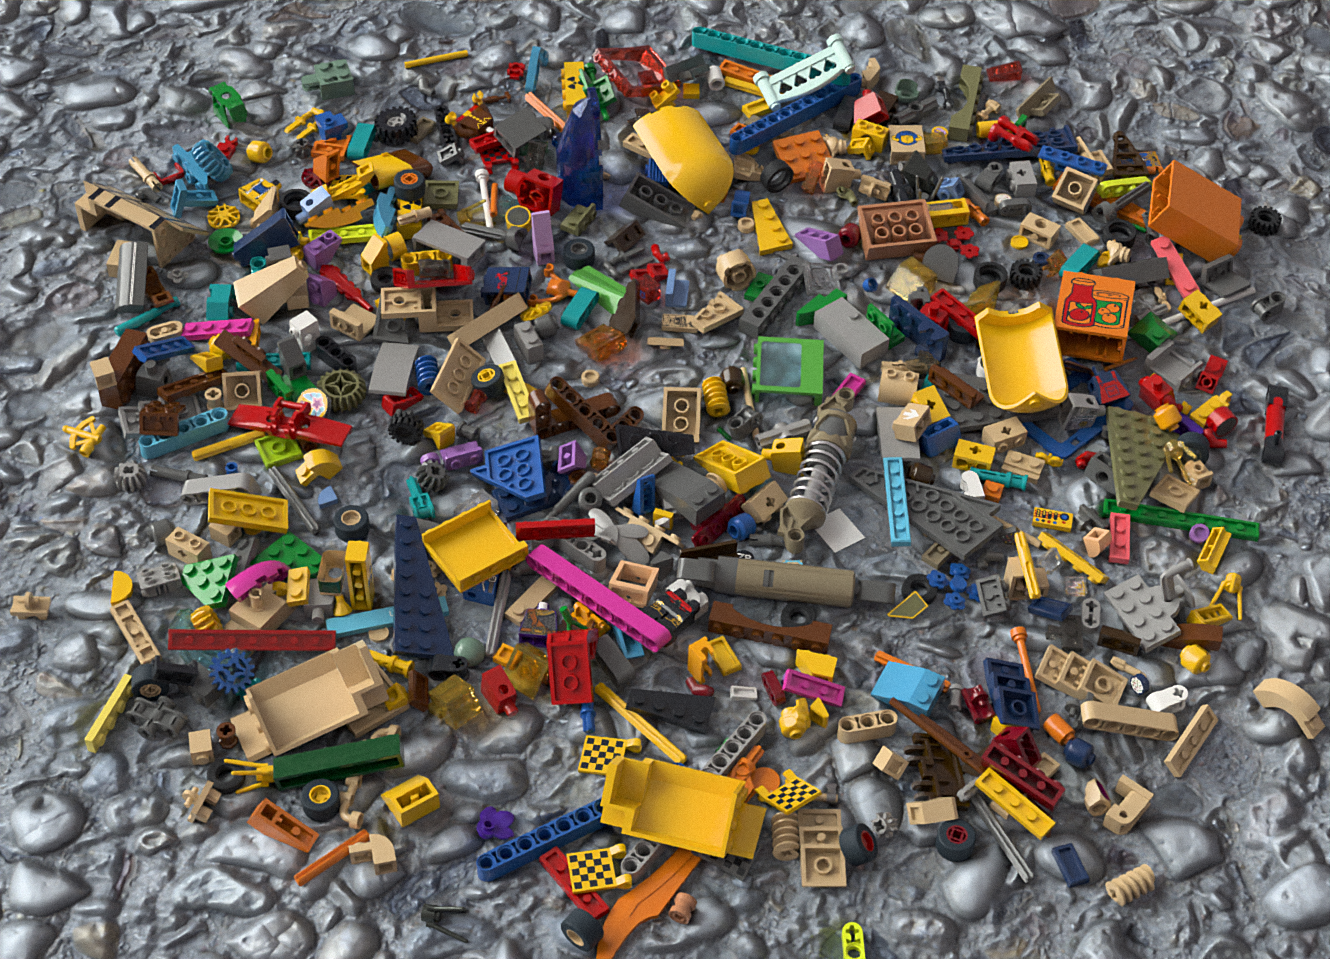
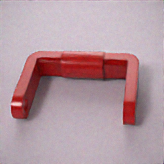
(172, 178)

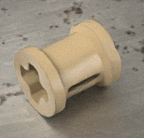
(213, 397)

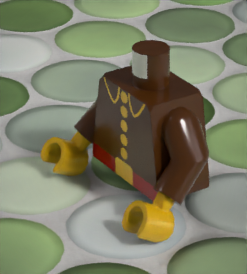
(474, 121)

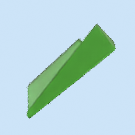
(609, 290)

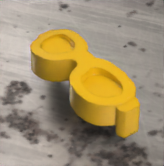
(1052, 461)

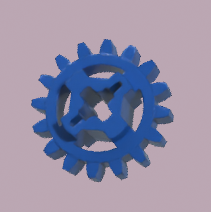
(222, 669)

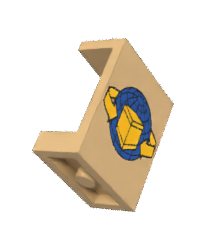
(904, 141)

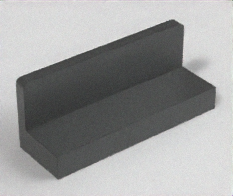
(977, 197)

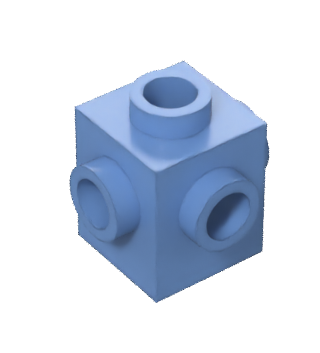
(951, 189)

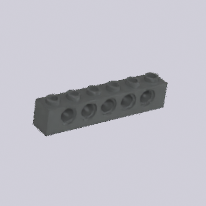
(773, 298)

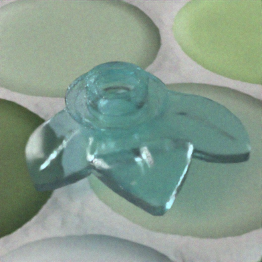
(504, 203)

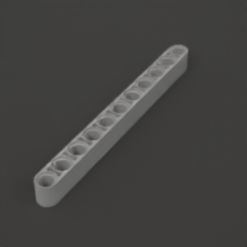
(723, 758)

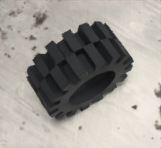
(1267, 214)
(1023, 281)
(406, 428)

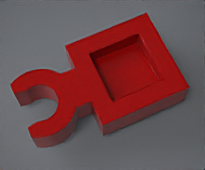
(228, 148)

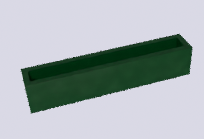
(339, 762)

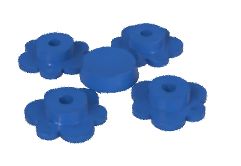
(957, 584)

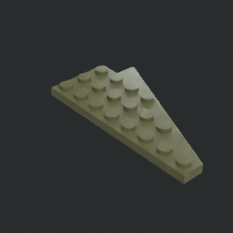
(1135, 453)

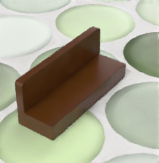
(954, 386)

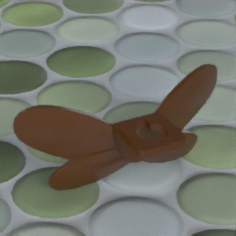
(1080, 368)

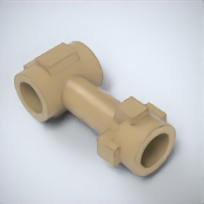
(991, 106)

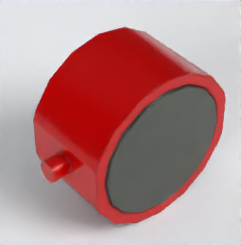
(1221, 421)

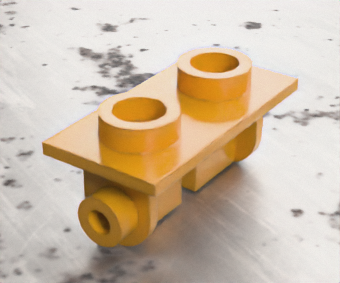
(584, 614)

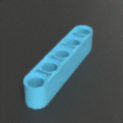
(190, 431)

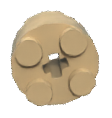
(735, 270)

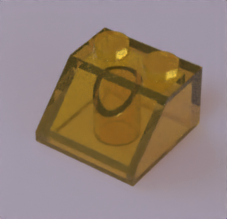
(909, 276)
(984, 297)

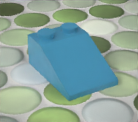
(911, 686)

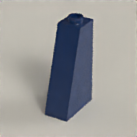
(273, 232)

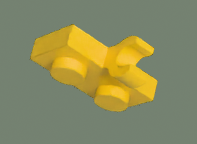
(297, 587)

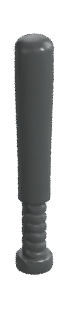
(584, 482)

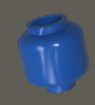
(741, 526)

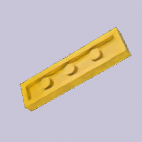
(1078, 562)
(1015, 803)

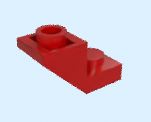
(1212, 374)

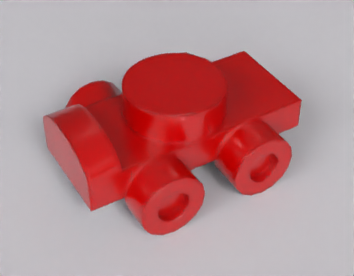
(516, 70)

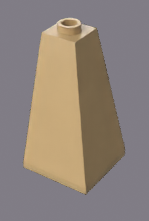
(270, 288)

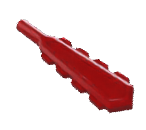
(344, 286)

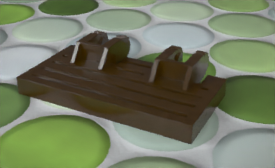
(938, 767)

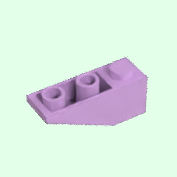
(542, 238)

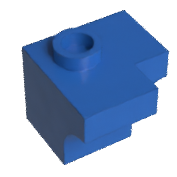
(330, 125)

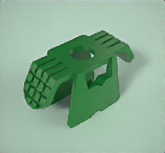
(233, 104)

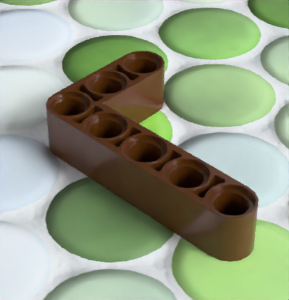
(592, 416)
(553, 422)

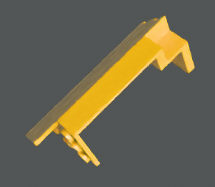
(681, 807)

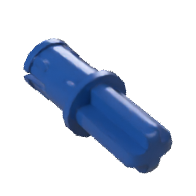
(588, 714)

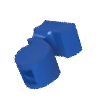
(740, 203)

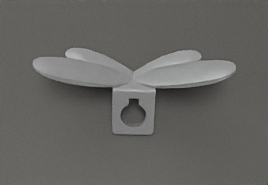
(622, 536)

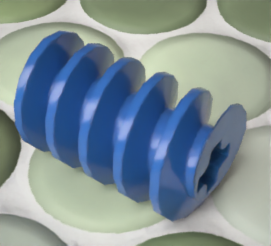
(426, 373)

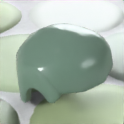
(907, 90)
(471, 649)

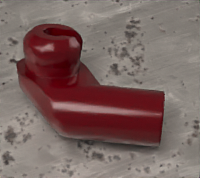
(699, 689)

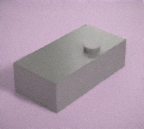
(851, 332)

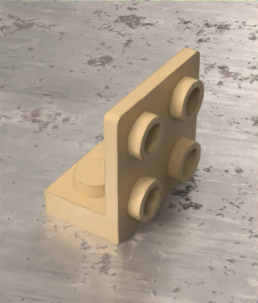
(353, 322)

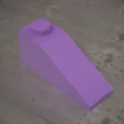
(822, 243)

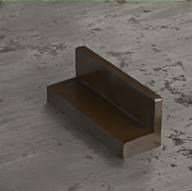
(711, 551)

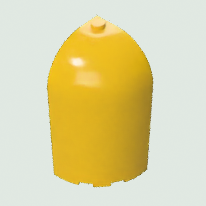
(687, 154)
(1022, 358)

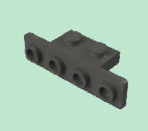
(686, 69)

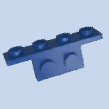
(1065, 159)

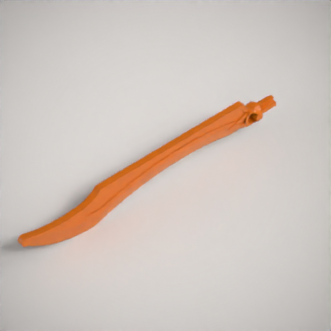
(657, 891)

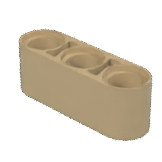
(876, 728)

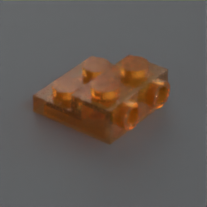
(602, 342)

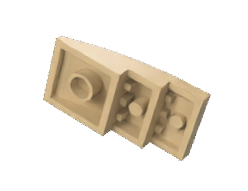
(1077, 676)
(820, 852)

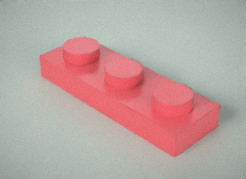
(1120, 531)

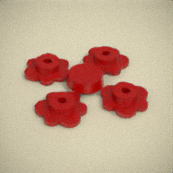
(961, 233)

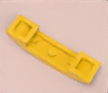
(353, 184)

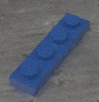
(163, 349)

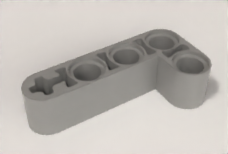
(197, 490)
(580, 549)

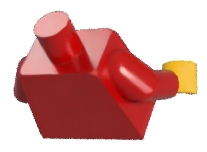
(1157, 392)

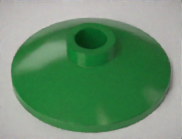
(223, 240)

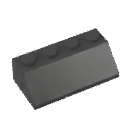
(1140, 271)

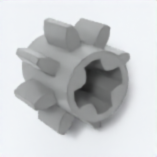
(884, 825)

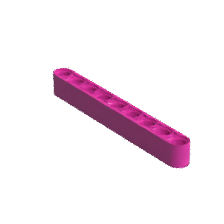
(598, 598)

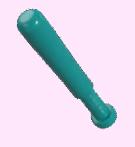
(145, 317)

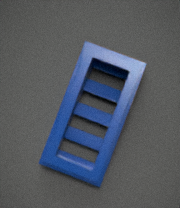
(644, 500)

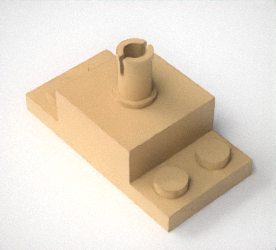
(259, 611)

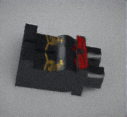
(673, 611)

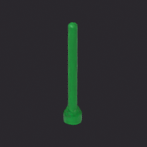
(590, 70)

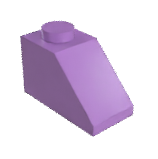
(571, 458)

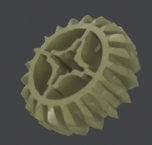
(352, 387)

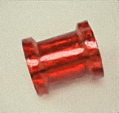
(473, 404)

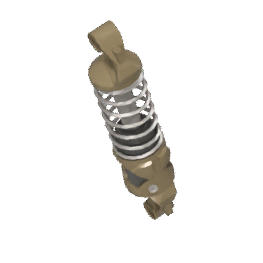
(827, 452)

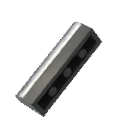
(131, 277)

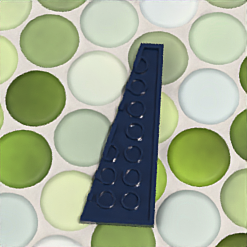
(417, 612)

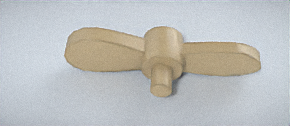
(1161, 297)

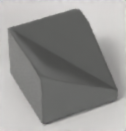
(664, 563)

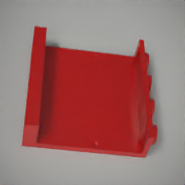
(405, 278)

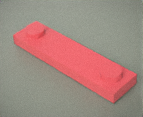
(1177, 269)

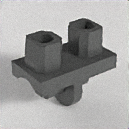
(1088, 519)
(1073, 709)

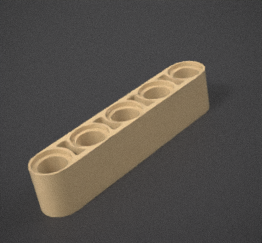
(490, 320)
(1129, 720)

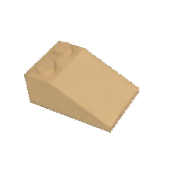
(682, 410)

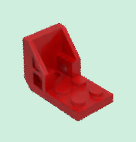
(570, 665)

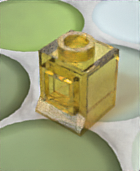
(934, 142)

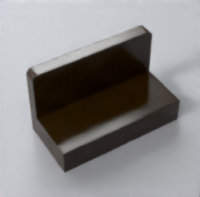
(626, 236)
(1118, 640)

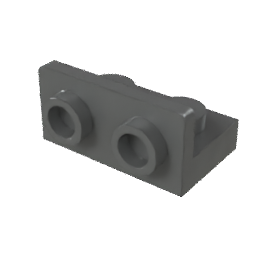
(992, 596)

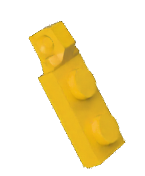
(1201, 414)

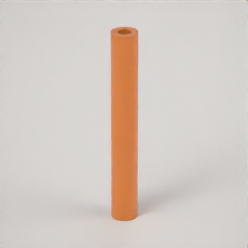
(494, 199)

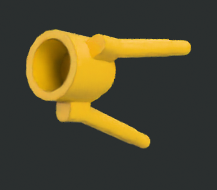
(1232, 585)
(263, 773)

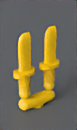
(302, 121)

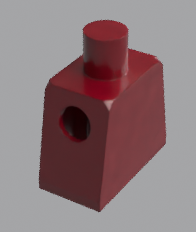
(1021, 743)

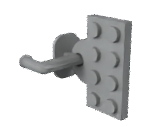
(1151, 610)

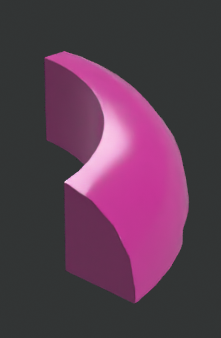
(255, 575)

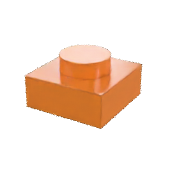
(993, 491)

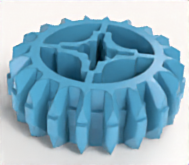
(212, 160)

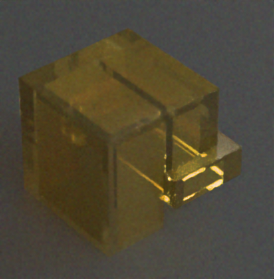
(454, 701)

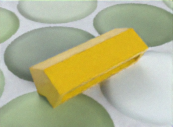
(1213, 549)

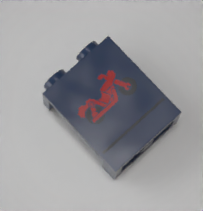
(515, 278)

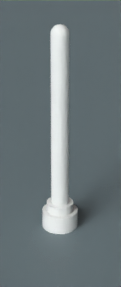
(482, 178)

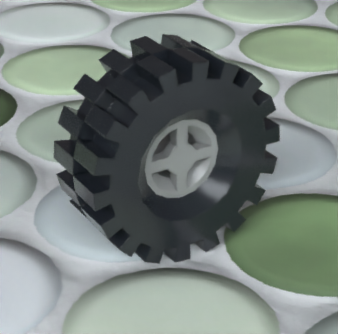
(396, 125)

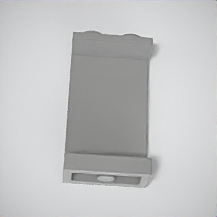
(451, 241)

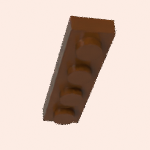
(190, 385)

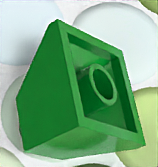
(1151, 332)

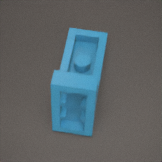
(190, 198)

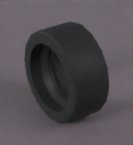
(782, 181)
(291, 196)
(1122, 226)
(993, 269)

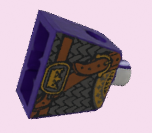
(537, 625)

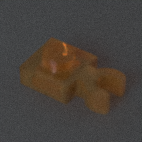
(1055, 262)

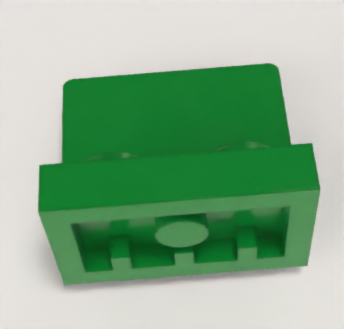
(885, 325)
(285, 388)

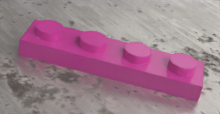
(207, 329)

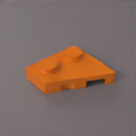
(324, 146)

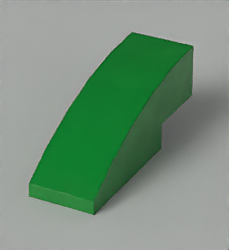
(806, 314)

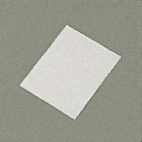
(839, 531)

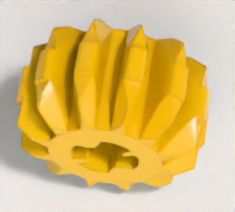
(206, 618)

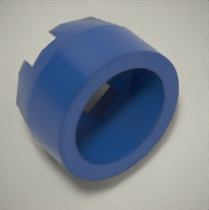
(873, 285)

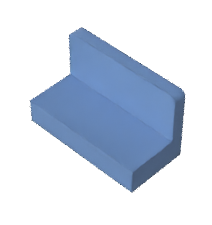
(676, 291)

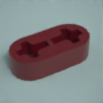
(773, 688)

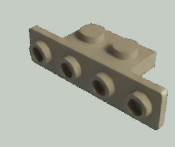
(1040, 101)

